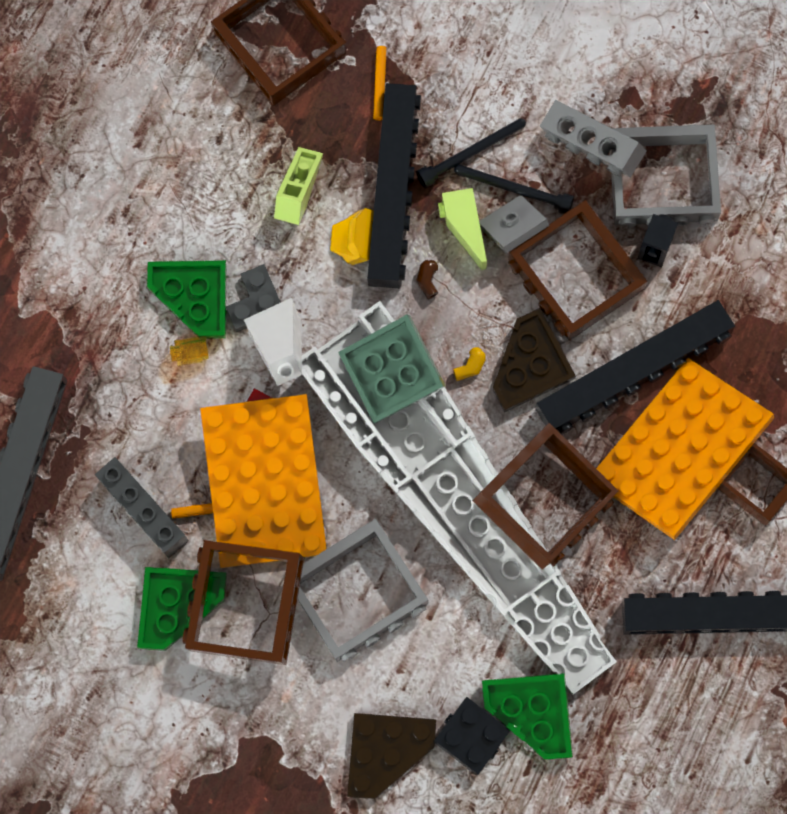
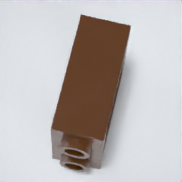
(773, 467)

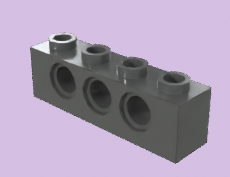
(141, 507)

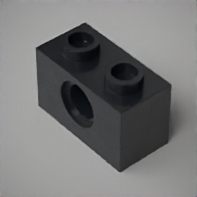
(657, 239)

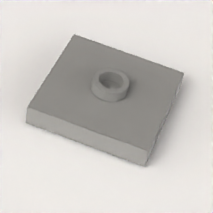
(513, 223)

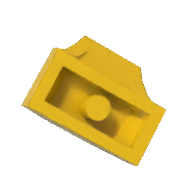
(353, 237)

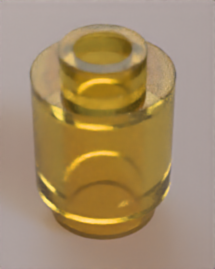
(189, 351)

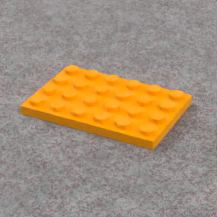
(683, 447)
(263, 477)

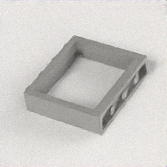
(671, 136)
(392, 621)

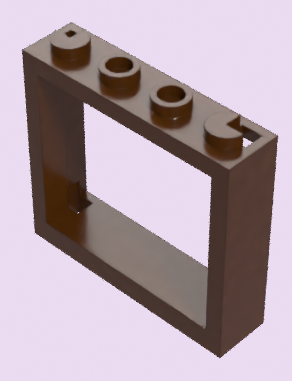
(224, 22)
(611, 248)
(576, 464)
(286, 611)

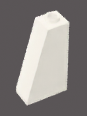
(278, 340)

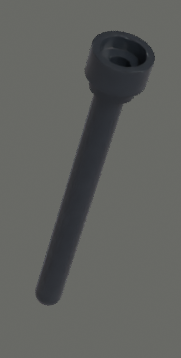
(429, 174)
(562, 203)

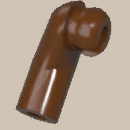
(424, 276)

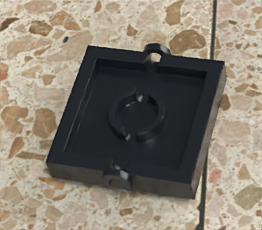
(471, 736)

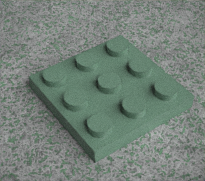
(391, 369)

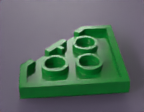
(192, 293)
(167, 601)
(534, 711)

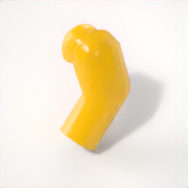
(473, 366)

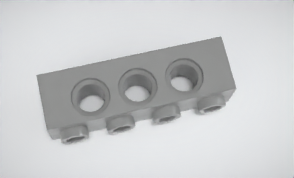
(562, 118)

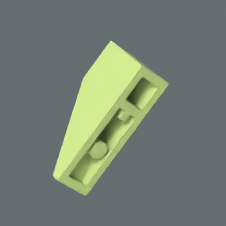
(297, 186)
(463, 221)

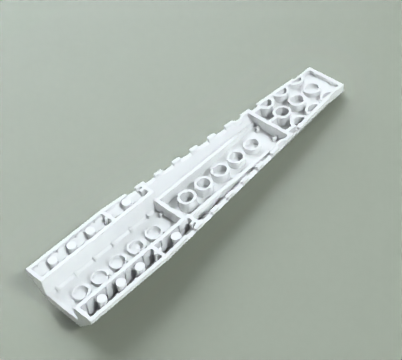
(437, 472)

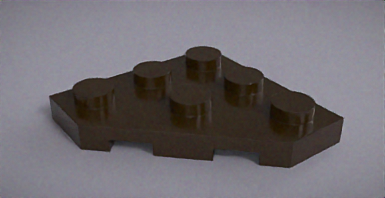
(531, 363)
(385, 750)

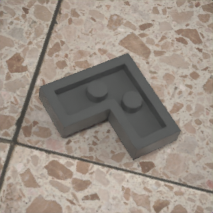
(261, 297)

